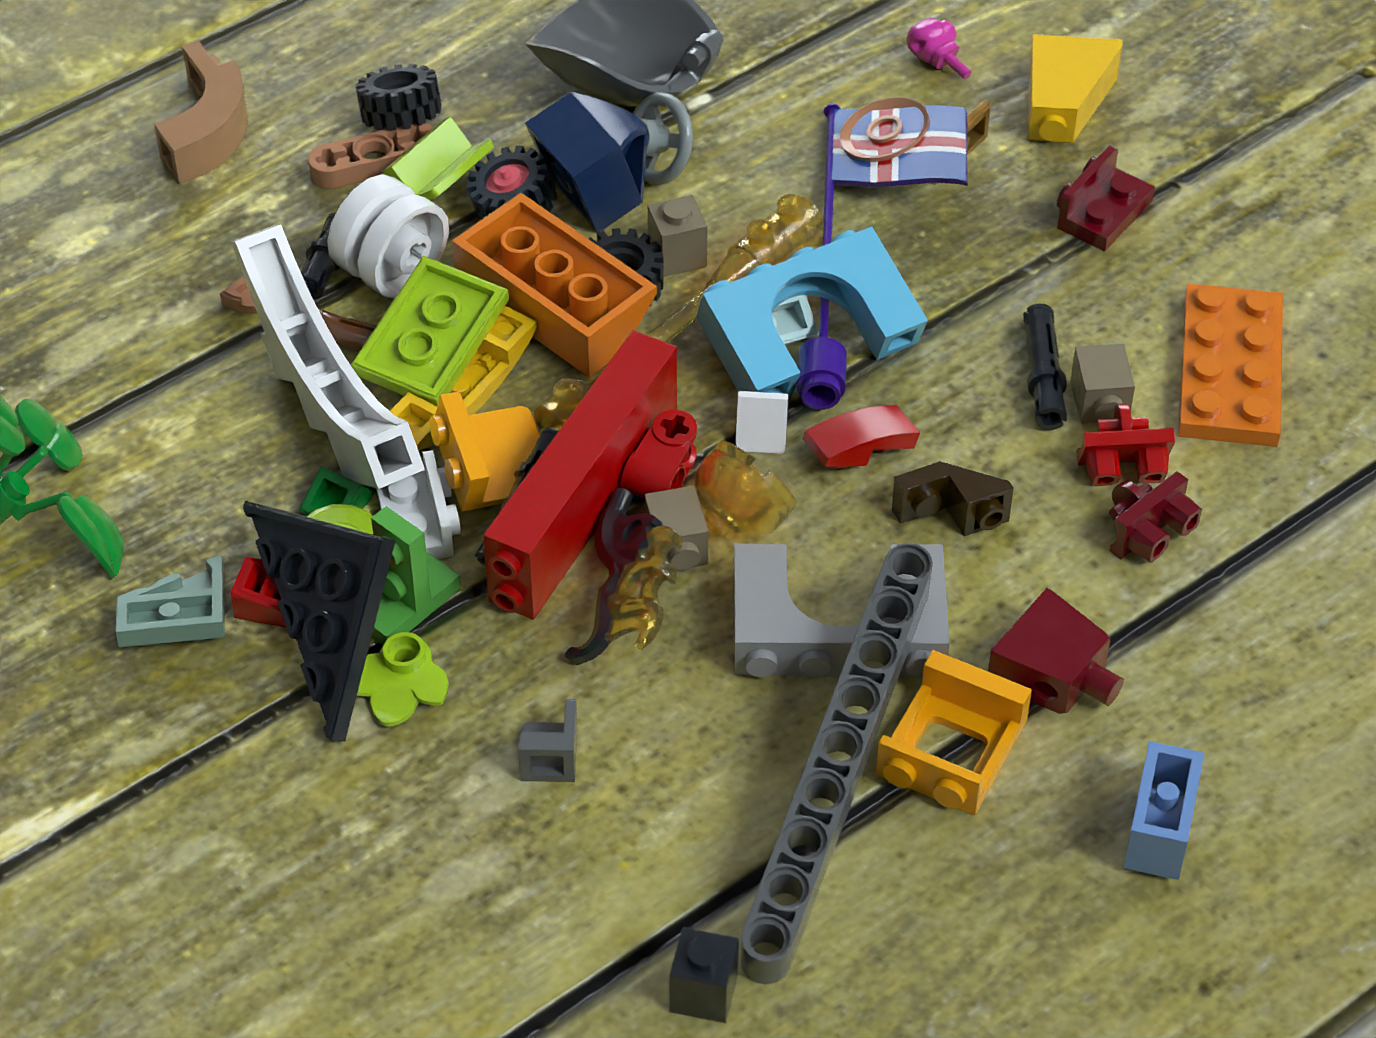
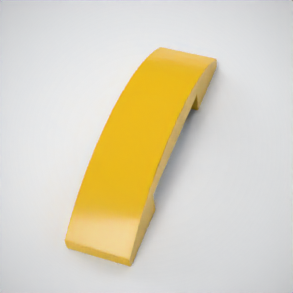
(480, 378)

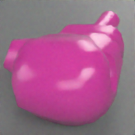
(935, 44)

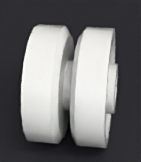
(385, 233)

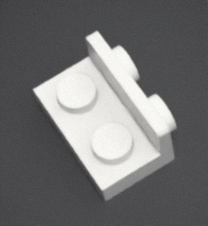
(423, 504)

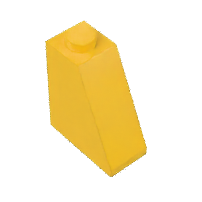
(1068, 83)

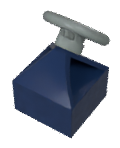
(606, 153)

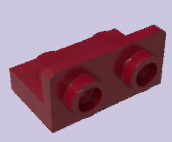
(1102, 201)

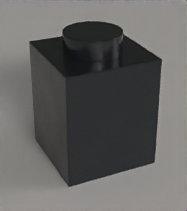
(703, 975)

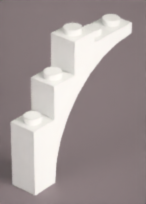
(365, 436)

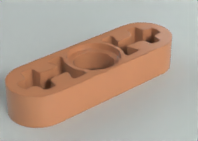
(340, 152)

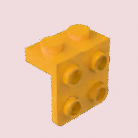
(481, 449)

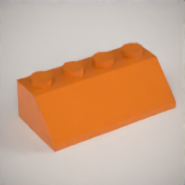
(559, 278)

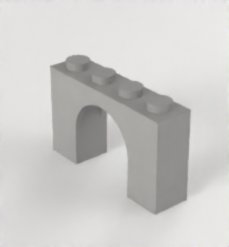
(781, 640)

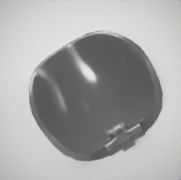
(629, 47)

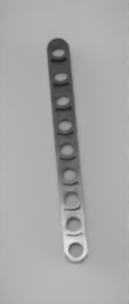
(834, 778)

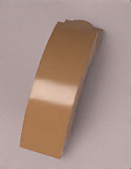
(210, 129)

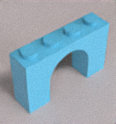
(848, 271)

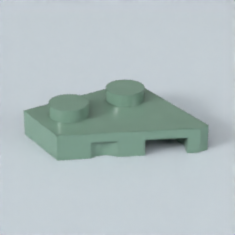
(174, 609)

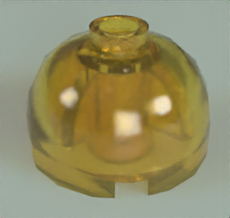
(739, 495)

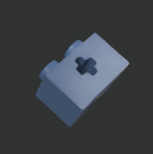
(1164, 810)

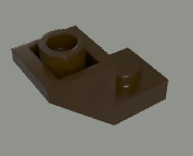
(970, 497)

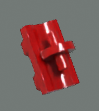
(1125, 441)

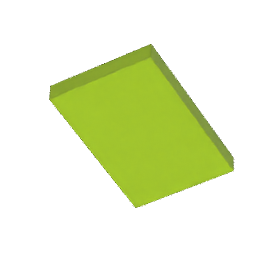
(430, 331)

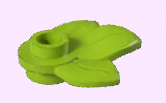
(398, 685)

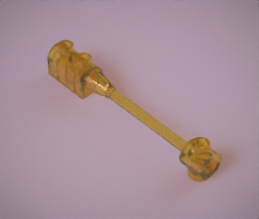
(768, 240)

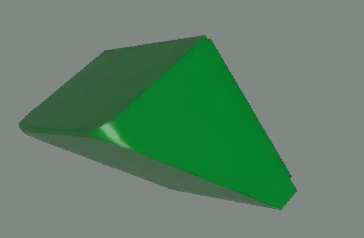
(334, 489)

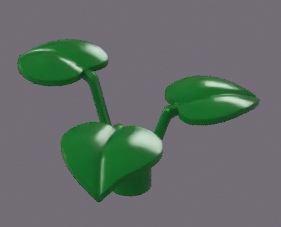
(81, 514)

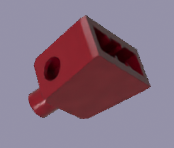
(1056, 655)

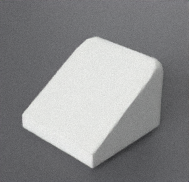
(761, 422)

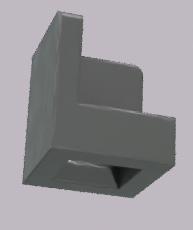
(550, 748)

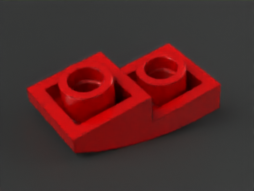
(854, 435)

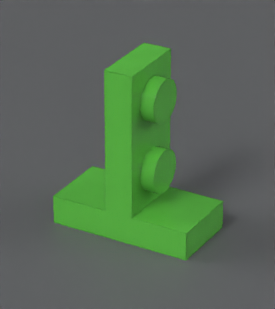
(414, 581)

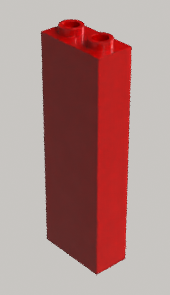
(576, 475)

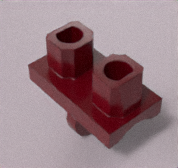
(1143, 512)

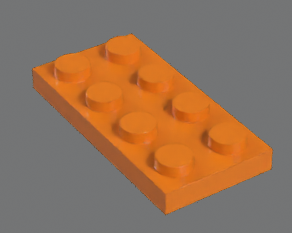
(1231, 365)

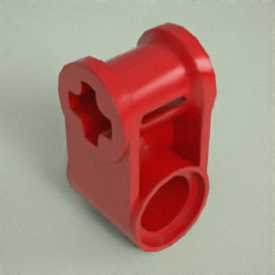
(663, 455)

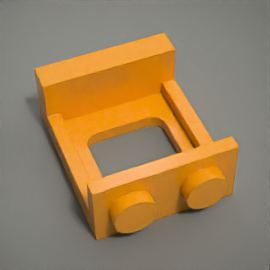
(969, 703)

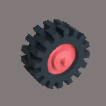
(508, 176)

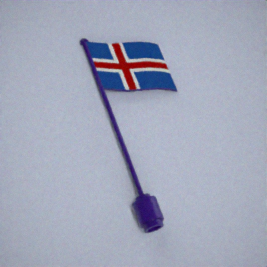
(935, 159)

